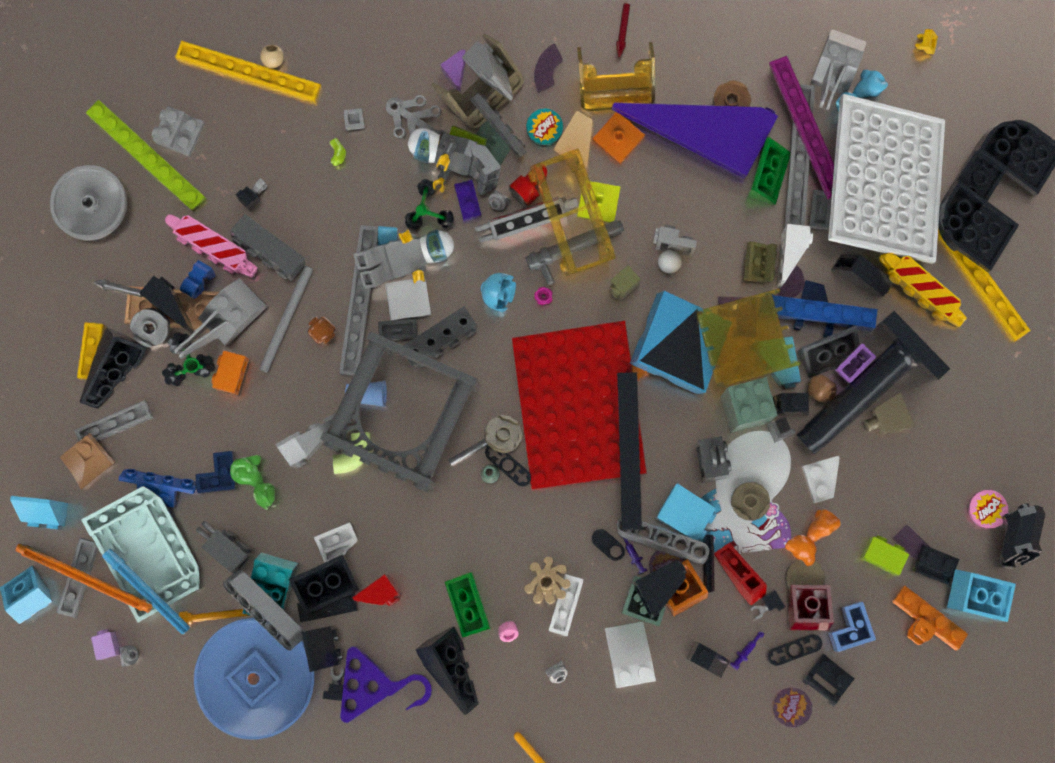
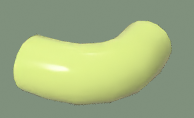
(344, 463)

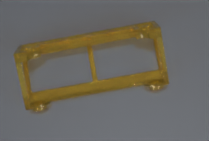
(576, 164)

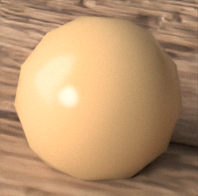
(272, 56)

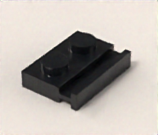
(935, 564)

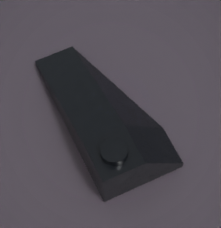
(112, 362)
(446, 664)

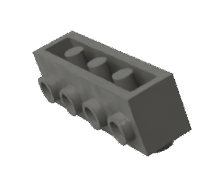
(267, 247)
(443, 335)

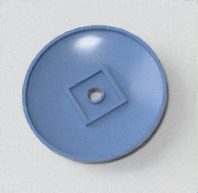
(245, 708)

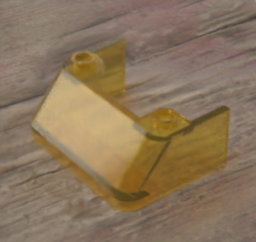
(602, 91)

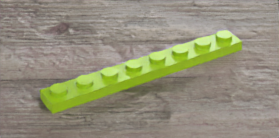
(146, 155)

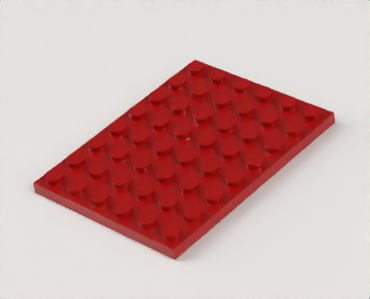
(572, 403)

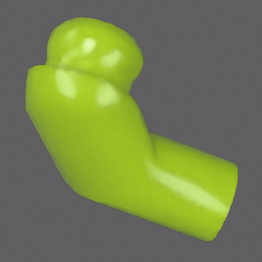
(339, 154)

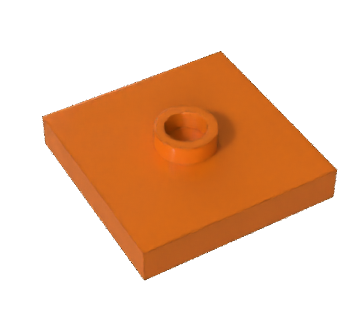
(618, 137)

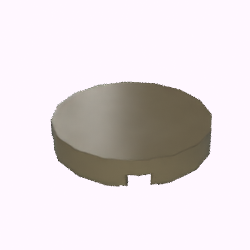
(503, 434)
(750, 501)
(801, 574)

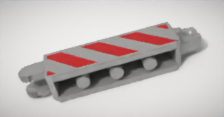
(523, 219)

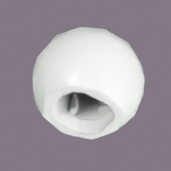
(669, 261)

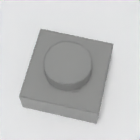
(354, 119)

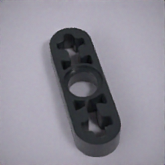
(493, 459)
(806, 639)

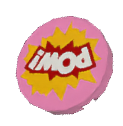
(987, 509)

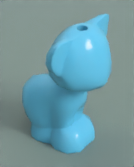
(870, 86)

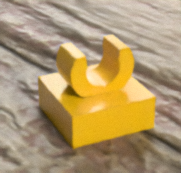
(929, 41)

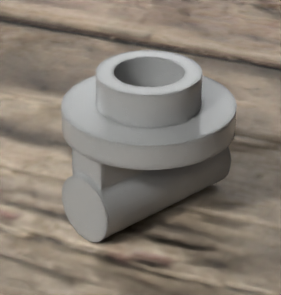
(498, 200)
(128, 655)
(557, 672)

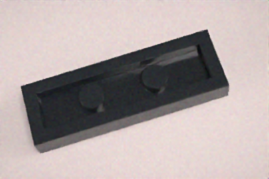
(338, 607)

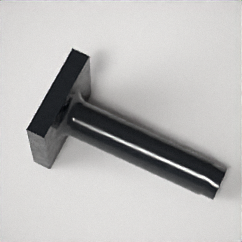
(898, 359)

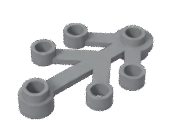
(414, 118)

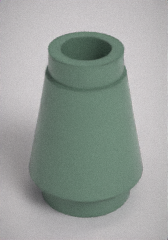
(494, 477)

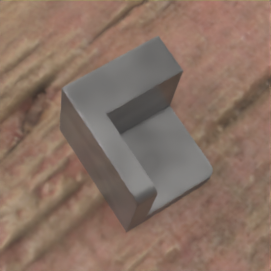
(780, 429)

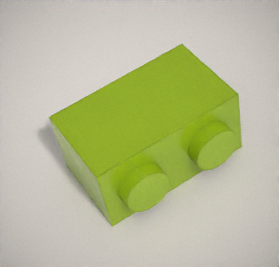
(885, 555)

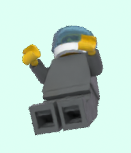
(455, 155)

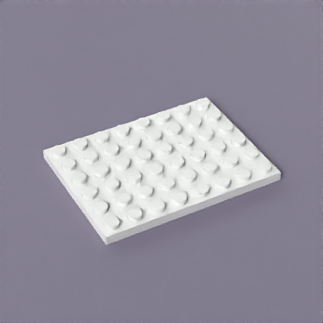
(887, 179)

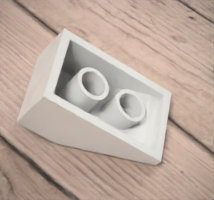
(794, 242)
(630, 654)

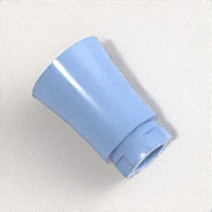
(375, 394)

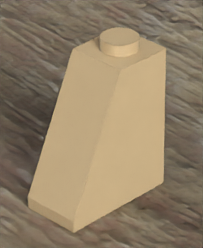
(578, 135)

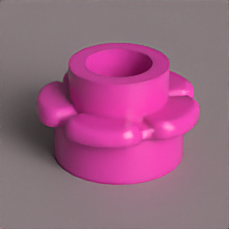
(547, 292)

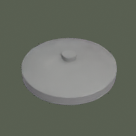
(88, 202)

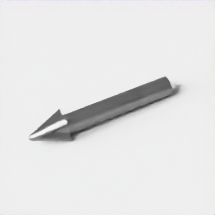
(117, 287)
(468, 452)

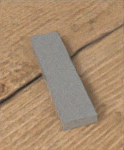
(116, 422)
(73, 589)

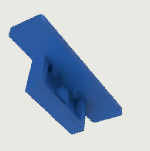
(163, 486)

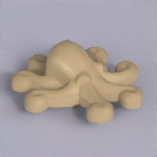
(547, 582)

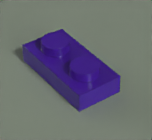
(467, 200)

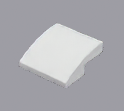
(407, 299)

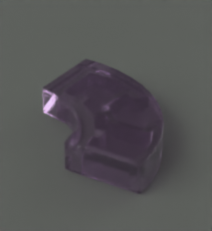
(545, 68)

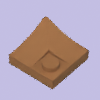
(86, 460)

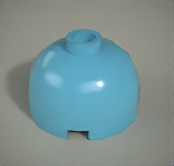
(498, 290)

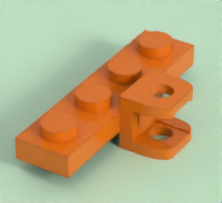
(928, 620)

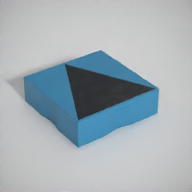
(674, 344)

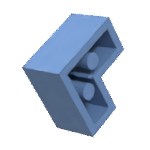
(857, 628)

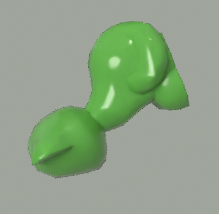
(246, 472)

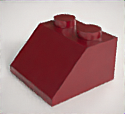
(810, 607)

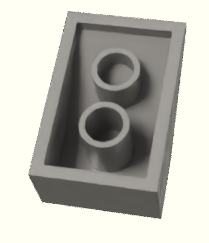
(488, 68)

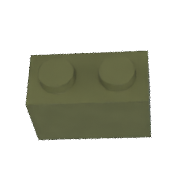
(624, 283)

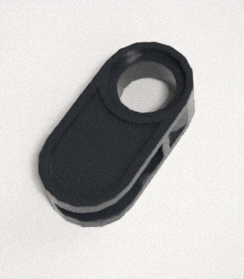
(605, 541)

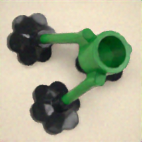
(200, 365)

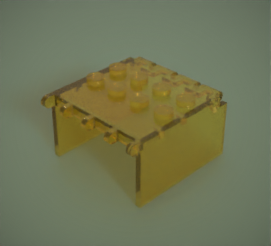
(745, 338)

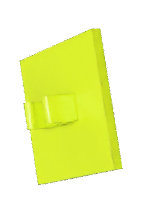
(607, 200)

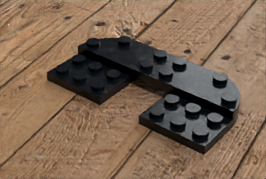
(966, 216)

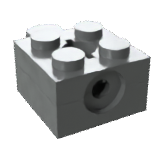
(712, 459)
(225, 548)

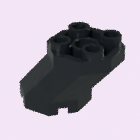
(1022, 535)

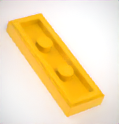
(91, 337)

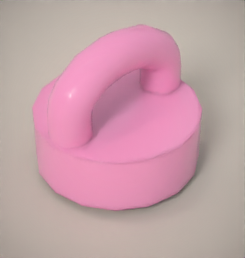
(508, 631)

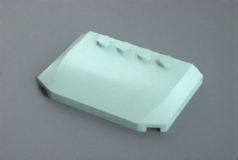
(149, 542)

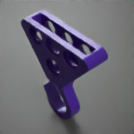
(369, 672)

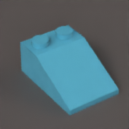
(40, 511)
(981, 595)

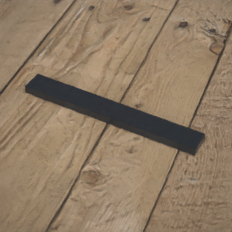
(629, 451)

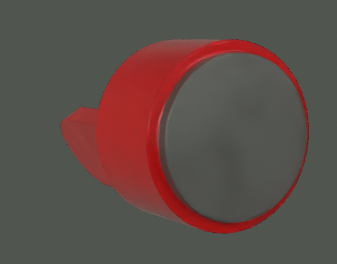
(524, 190)

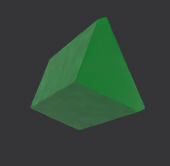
(769, 172)
(467, 604)

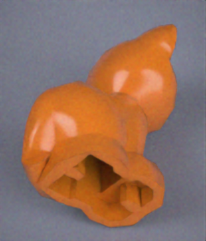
(804, 546)

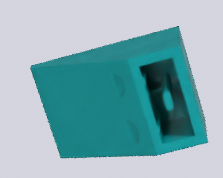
(273, 577)

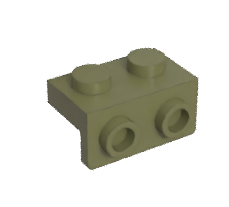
(760, 262)

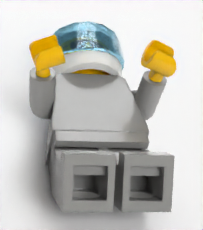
(403, 257)

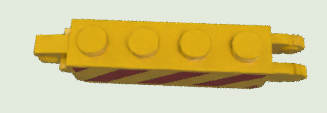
(924, 288)

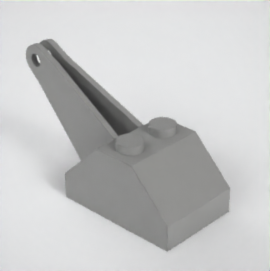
(837, 64)
(225, 316)

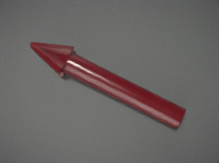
(621, 44)

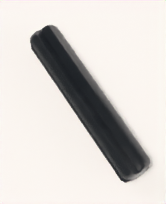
(708, 566)

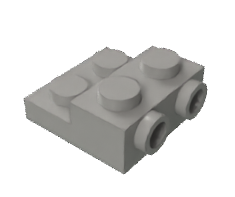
(177, 131)
(667, 239)

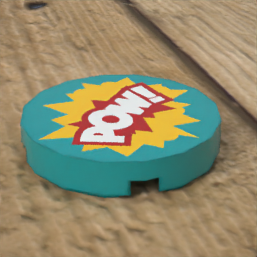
(544, 127)

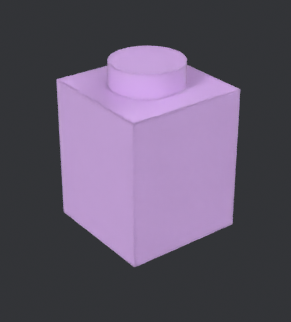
(105, 644)

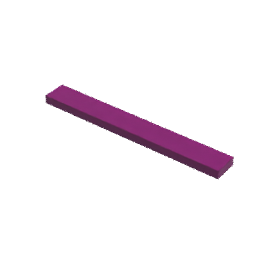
(804, 122)

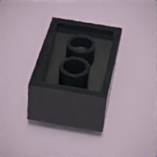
(161, 295)
(322, 648)

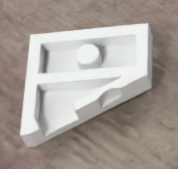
(822, 478)
(336, 541)

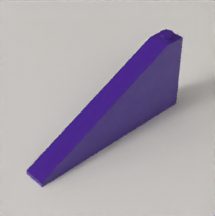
(718, 133)

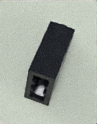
(862, 274)
(660, 586)
(708, 659)

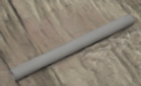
(285, 319)

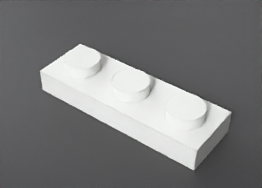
(566, 607)

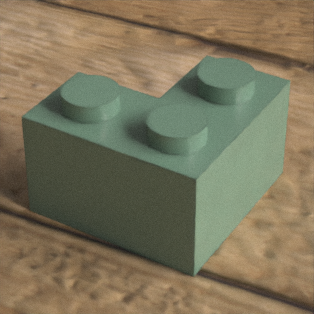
(634, 607)

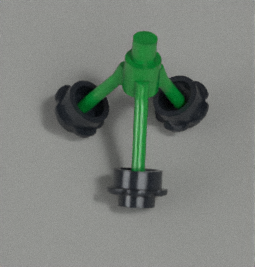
(414, 218)

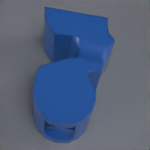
(194, 283)

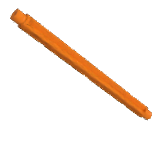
(84, 578)

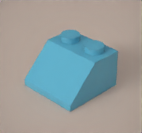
(25, 595)

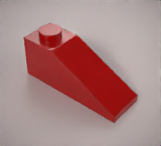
(741, 574)

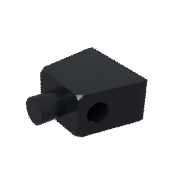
(791, 404)

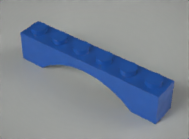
(826, 312)

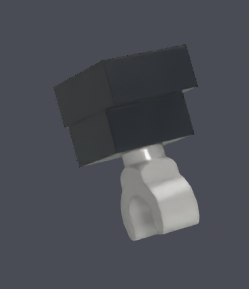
(249, 197)
(771, 602)
(335, 689)

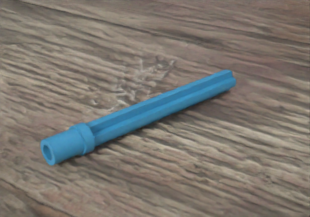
(118, 564)

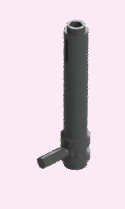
(546, 256)

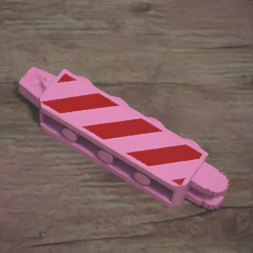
(212, 244)

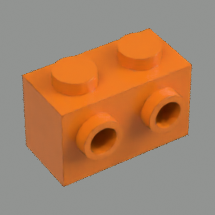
(230, 372)

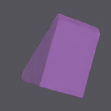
(454, 69)

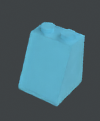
(686, 513)

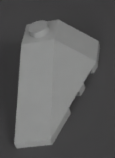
(302, 446)

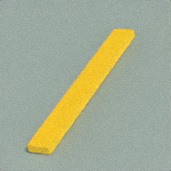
(248, 71)
(990, 294)

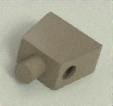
(890, 416)

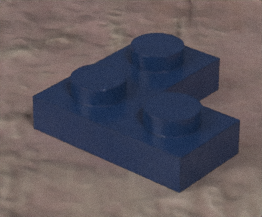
(219, 479)

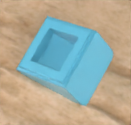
(387, 234)

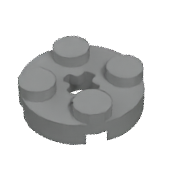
(139, 329)

